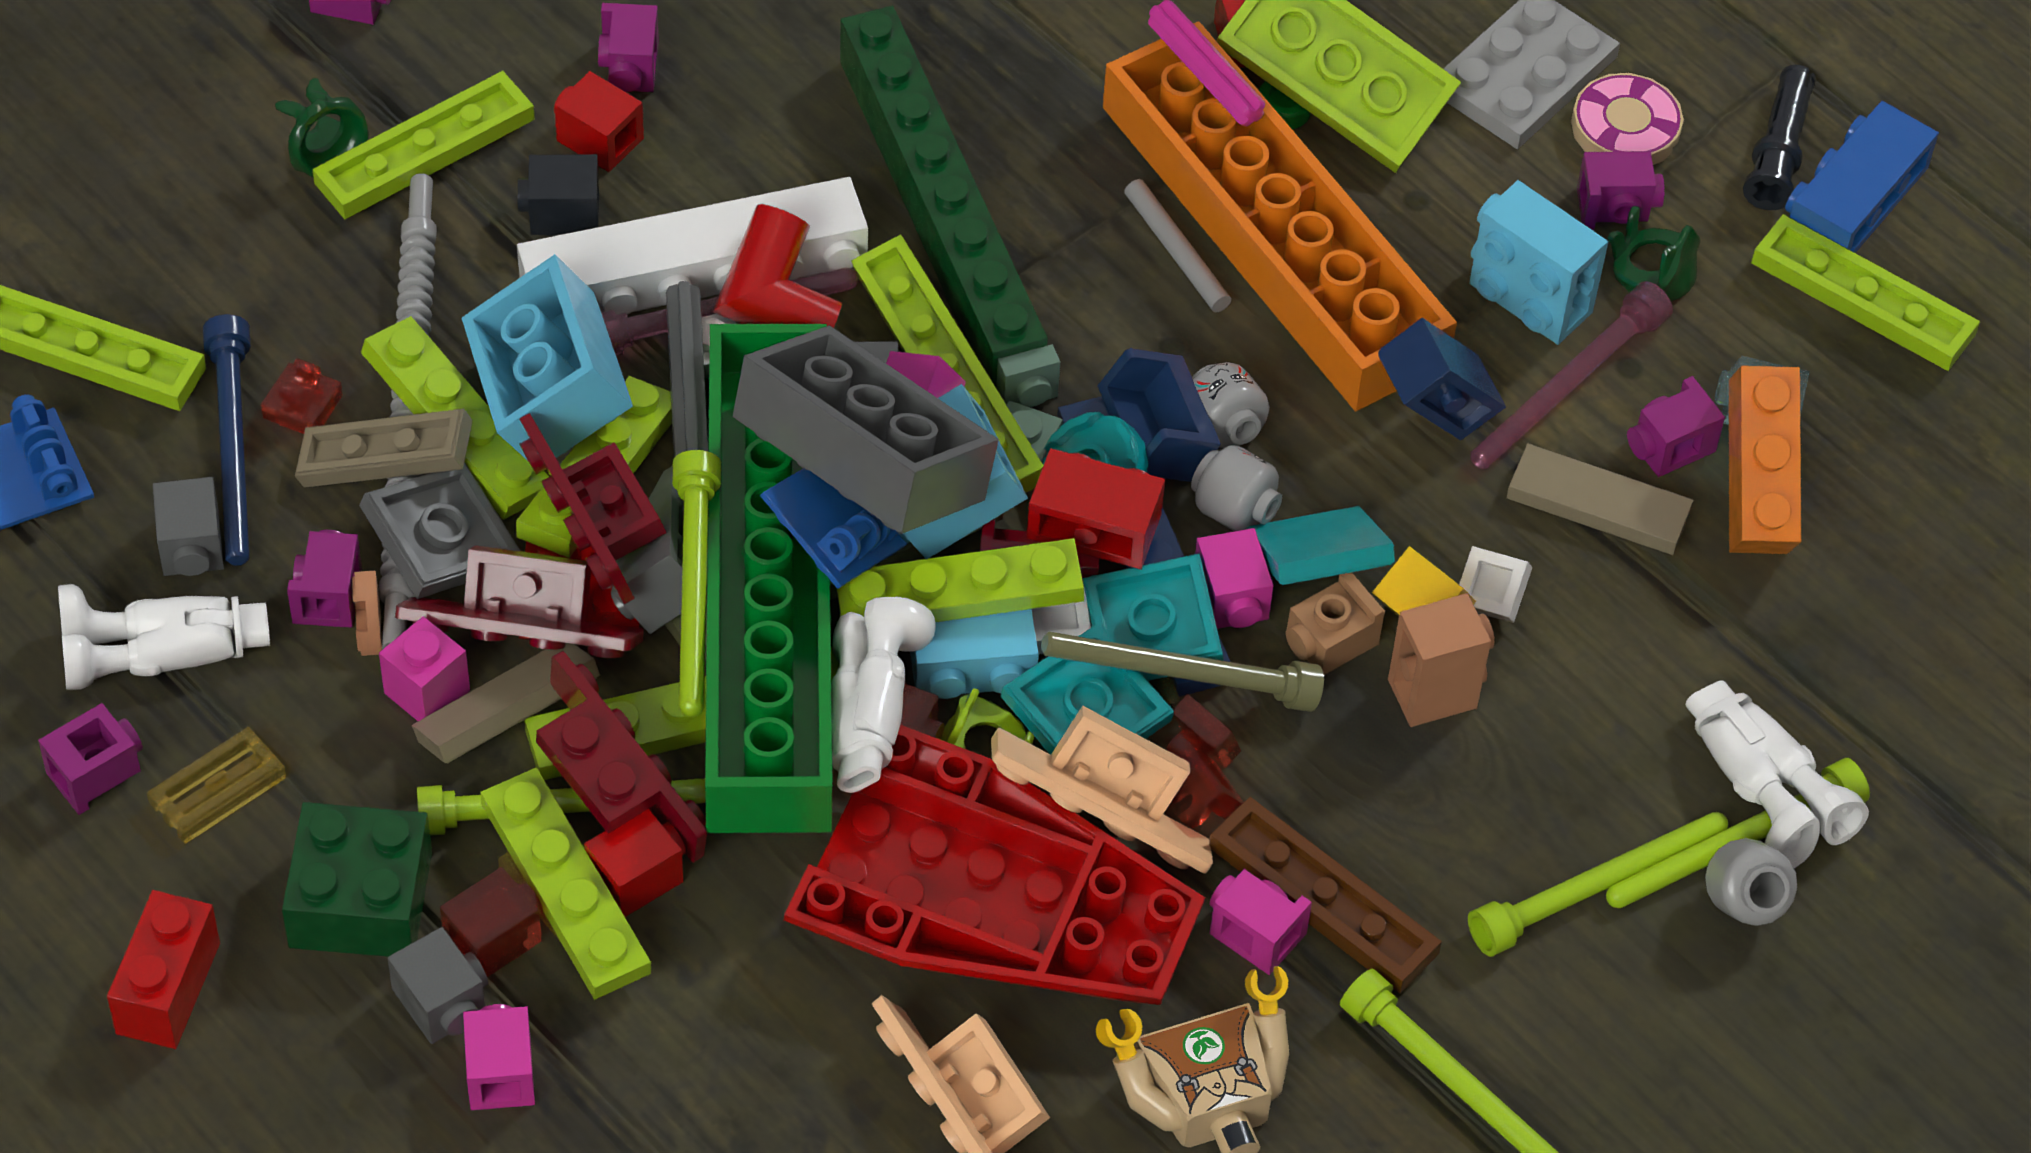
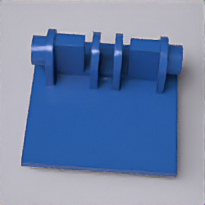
(37, 464)
(831, 528)

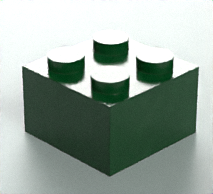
(357, 879)

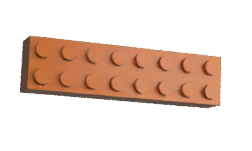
(1274, 218)

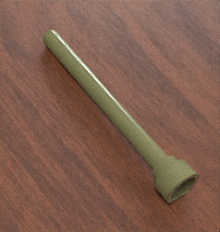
(1295, 685)

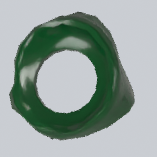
(329, 135)
(1677, 263)

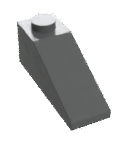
(656, 568)

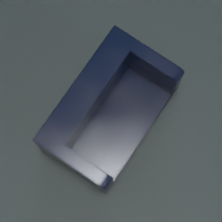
(1441, 379)
(1164, 408)

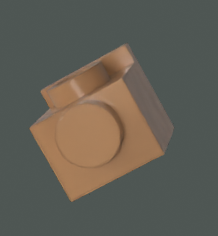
(1335, 624)

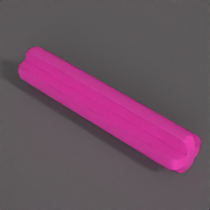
(1206, 63)

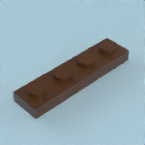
(1342, 904)

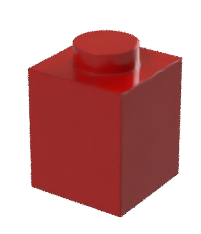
(599, 120)
(638, 860)

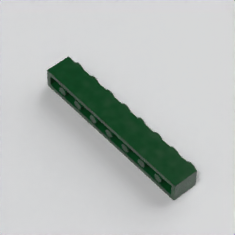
(938, 189)

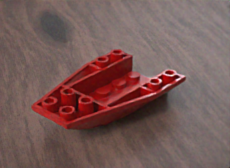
(992, 883)

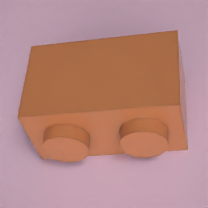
(1440, 659)

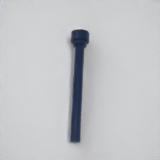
(227, 342)

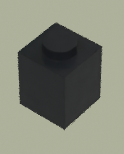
(560, 194)

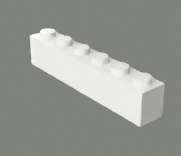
(639, 259)

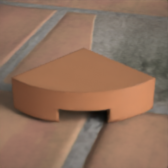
(367, 613)

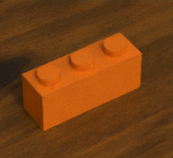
(1764, 460)

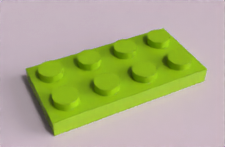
(1342, 71)

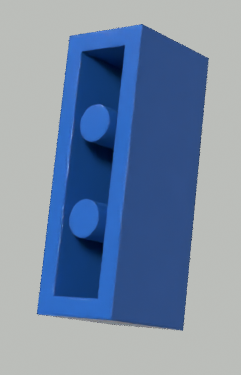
(1865, 177)

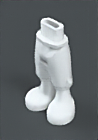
(159, 634)
(871, 685)
(1762, 756)

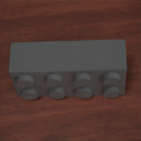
(865, 429)

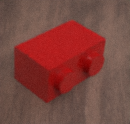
(1099, 505)
(163, 969)

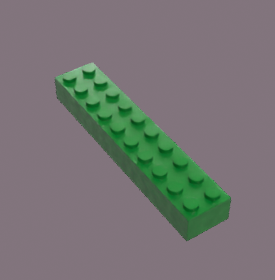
(764, 627)

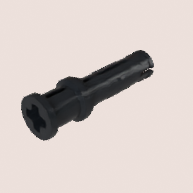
(1778, 153)

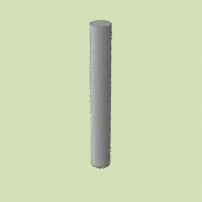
(1177, 245)

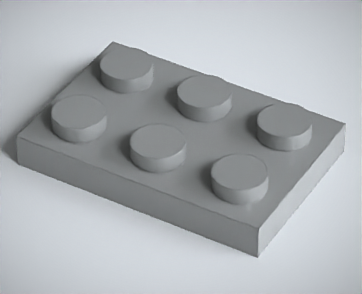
(1528, 68)

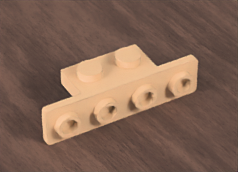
(1113, 778)
(969, 1080)

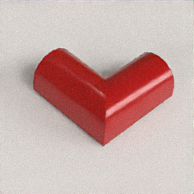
(759, 281)

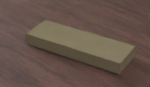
(384, 448)
(1600, 499)
(495, 705)

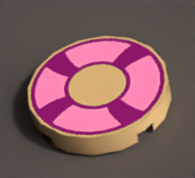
(1627, 115)

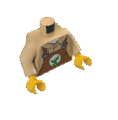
(1209, 1073)

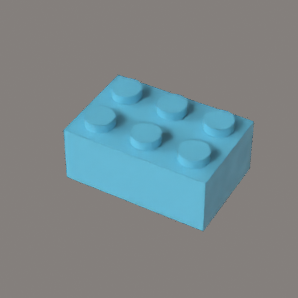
(548, 356)

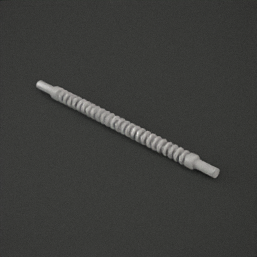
(414, 300)

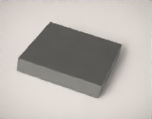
(432, 526)

